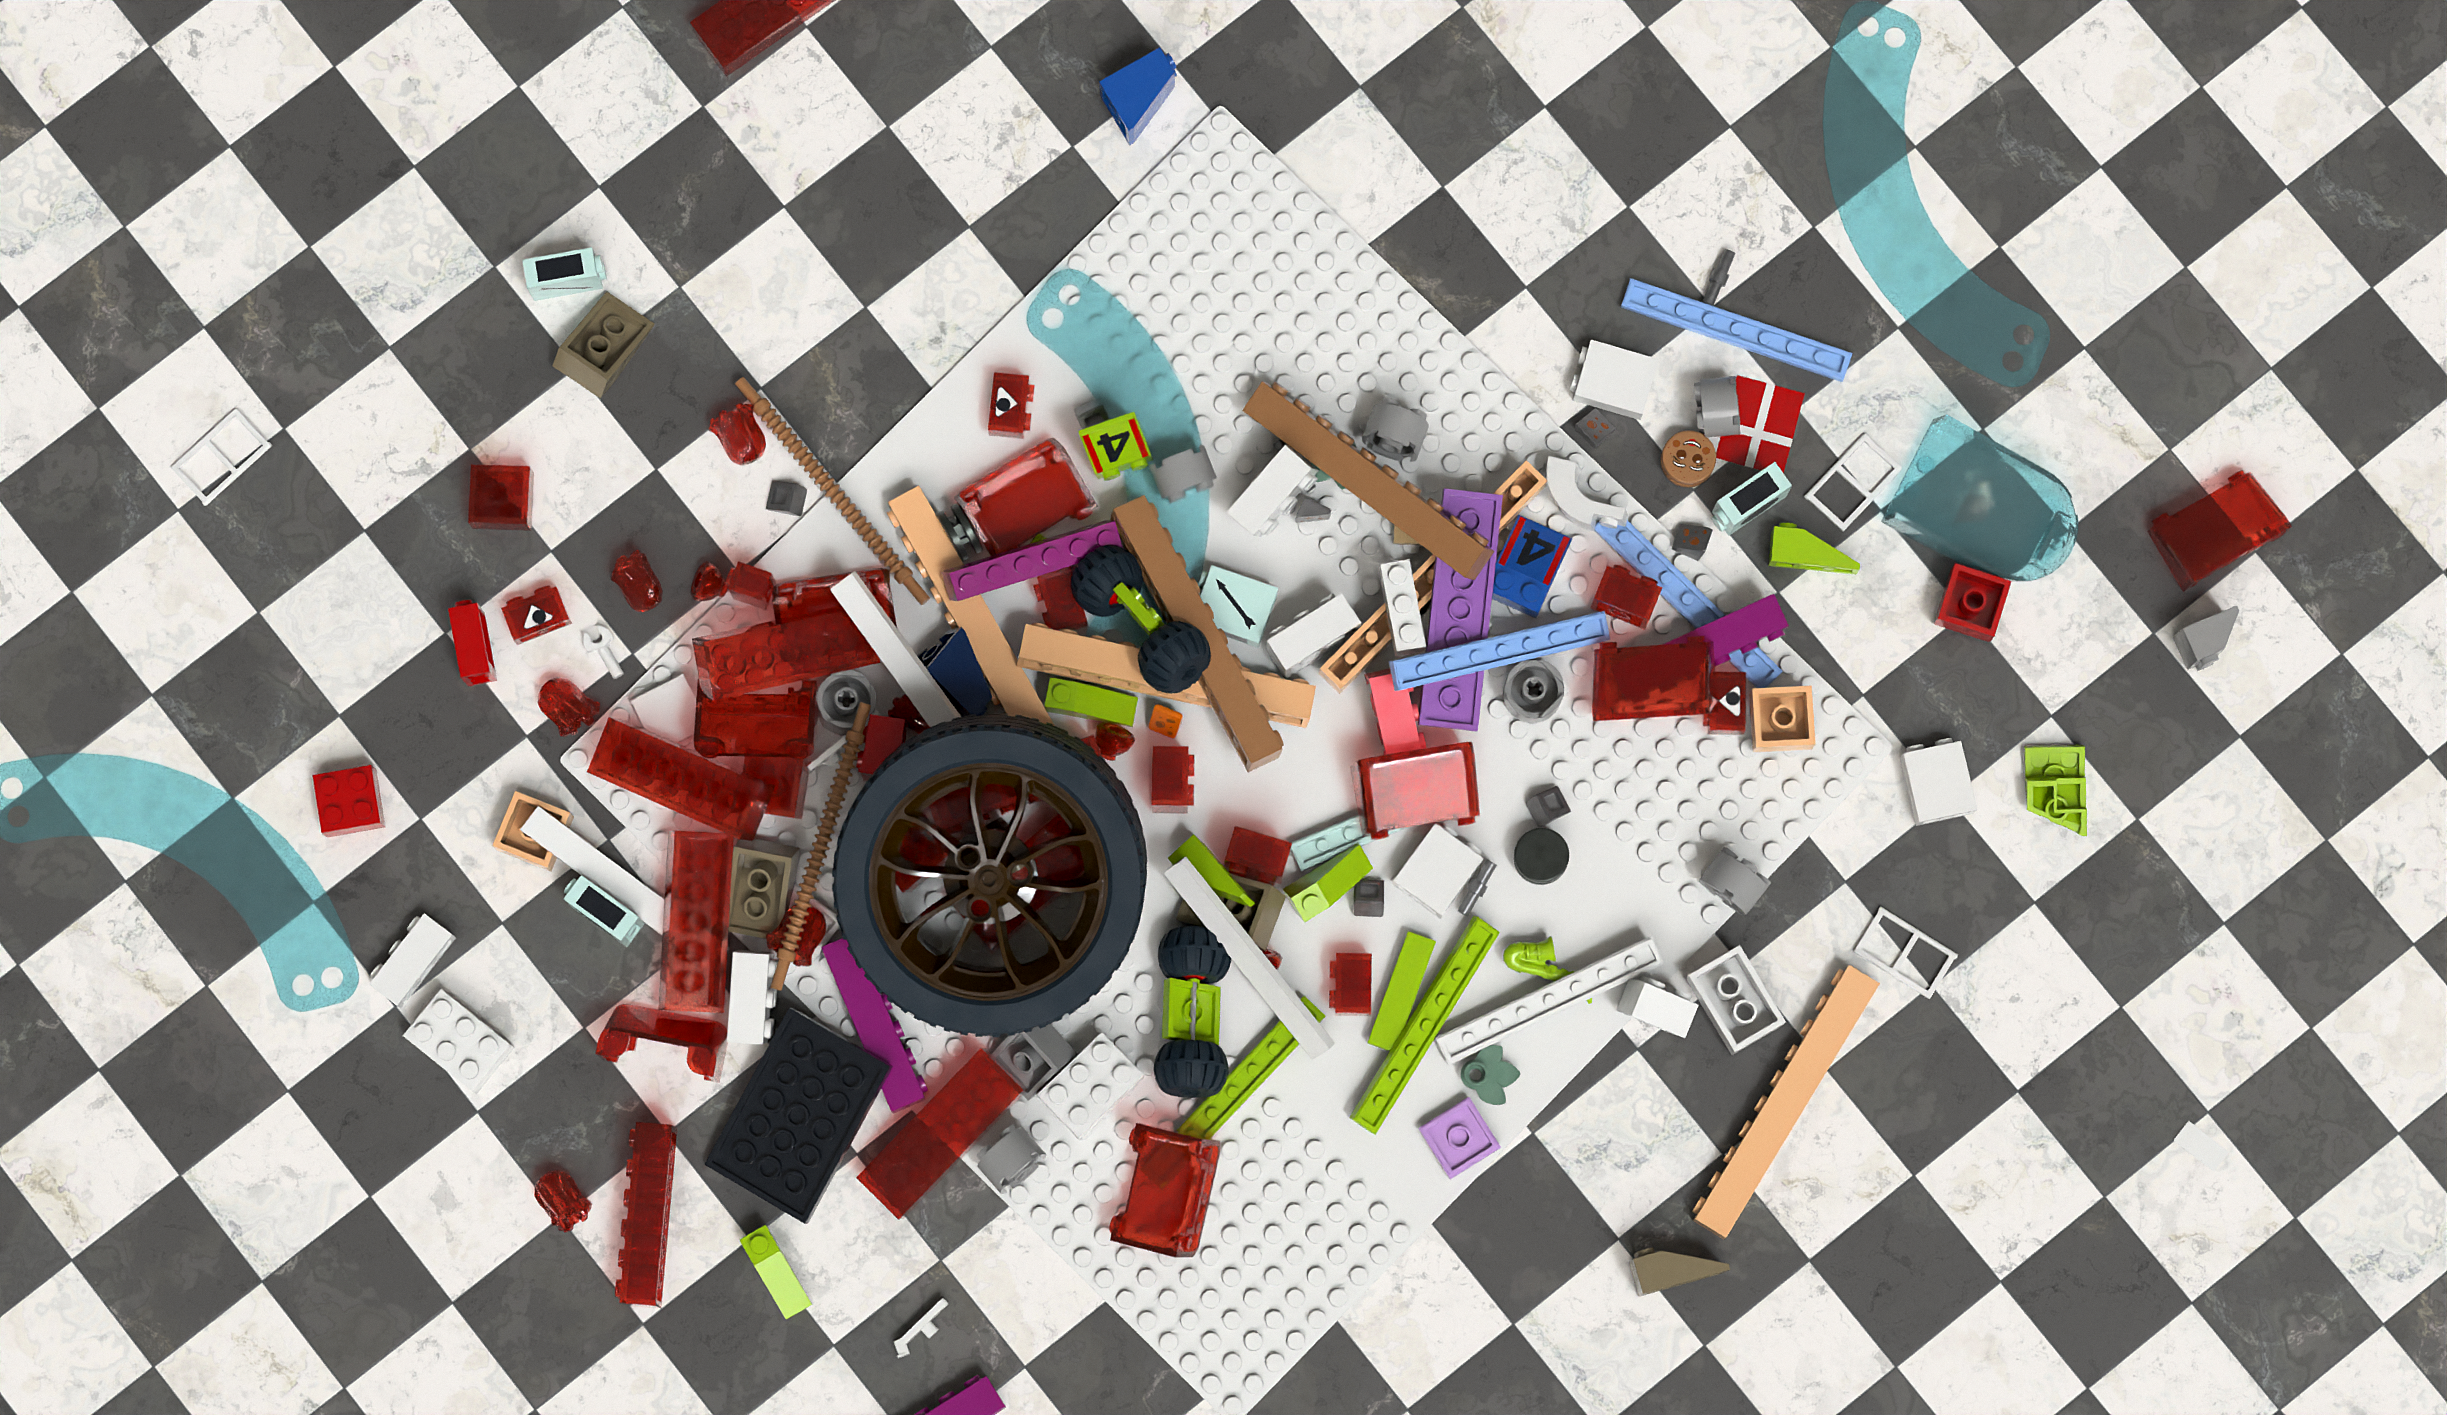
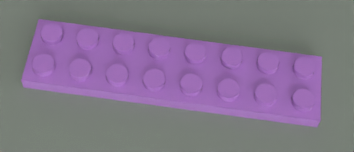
(1460, 615)

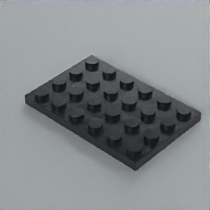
(798, 1115)

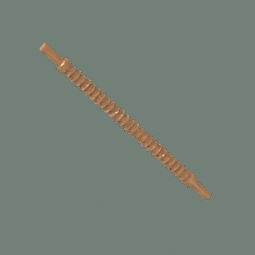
(903, 574)
(786, 954)

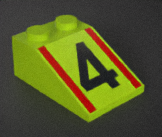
(1116, 446)

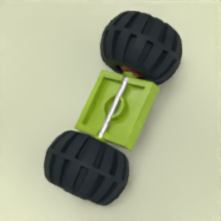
(1174, 652)
(1191, 1013)

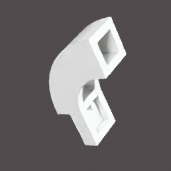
(1563, 483)

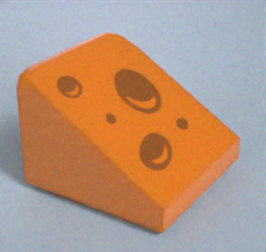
(1165, 721)

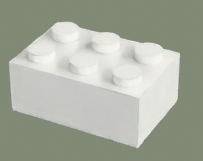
(1273, 492)
(1312, 634)
(751, 997)
(1735, 1000)
(458, 1041)
(1090, 1086)

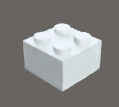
(1663, 1009)

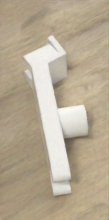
(924, 1325)

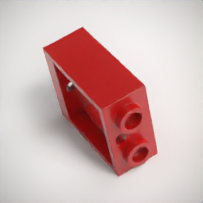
(472, 643)

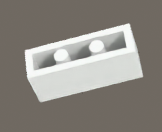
(1402, 607)
(411, 960)

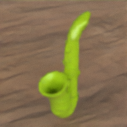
(1531, 959)

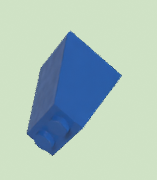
(1138, 92)

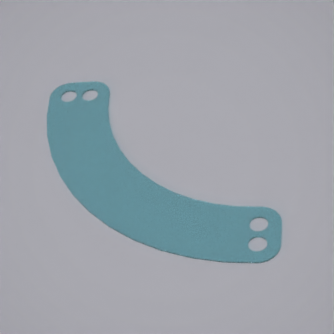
(1886, 217)
(1129, 375)
(207, 834)

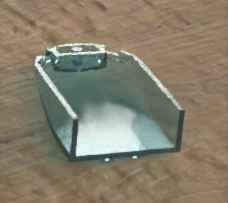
(1984, 505)

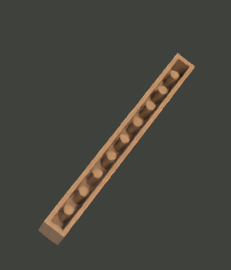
(1368, 480)
(1179, 600)

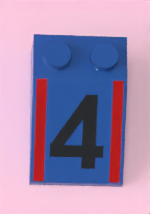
(1528, 566)

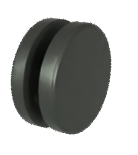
(960, 531)
(1541, 856)

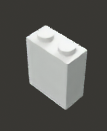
(1614, 379)
(1938, 781)
(1438, 869)

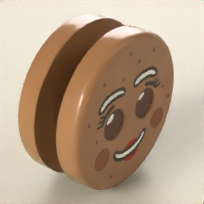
(1688, 459)

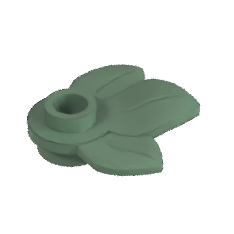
(1494, 1075)

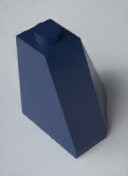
(958, 672)

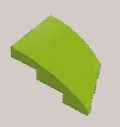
(2057, 784)

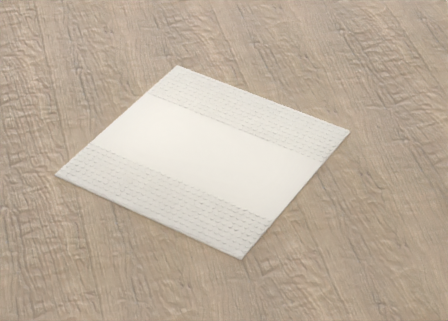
(1307, 1209)

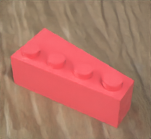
(1394, 714)

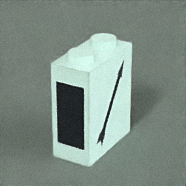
(564, 274)
(1750, 499)
(1238, 604)
(603, 910)

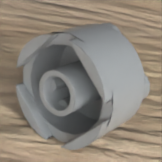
(1718, 405)
(1396, 430)
(1183, 473)
(1533, 674)
(830, 696)
(1734, 881)
(1010, 1158)

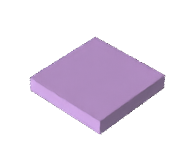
(1459, 1138)

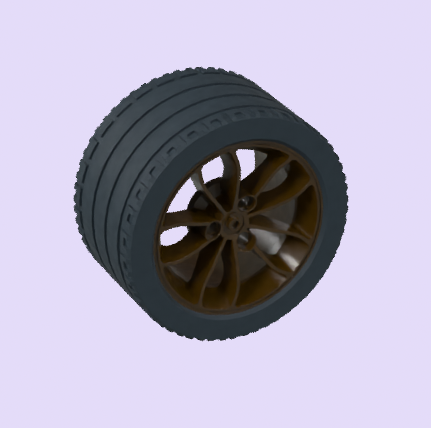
(1033, 761)

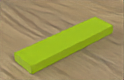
(1401, 991)

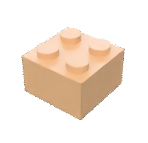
(1782, 718)
(519, 845)

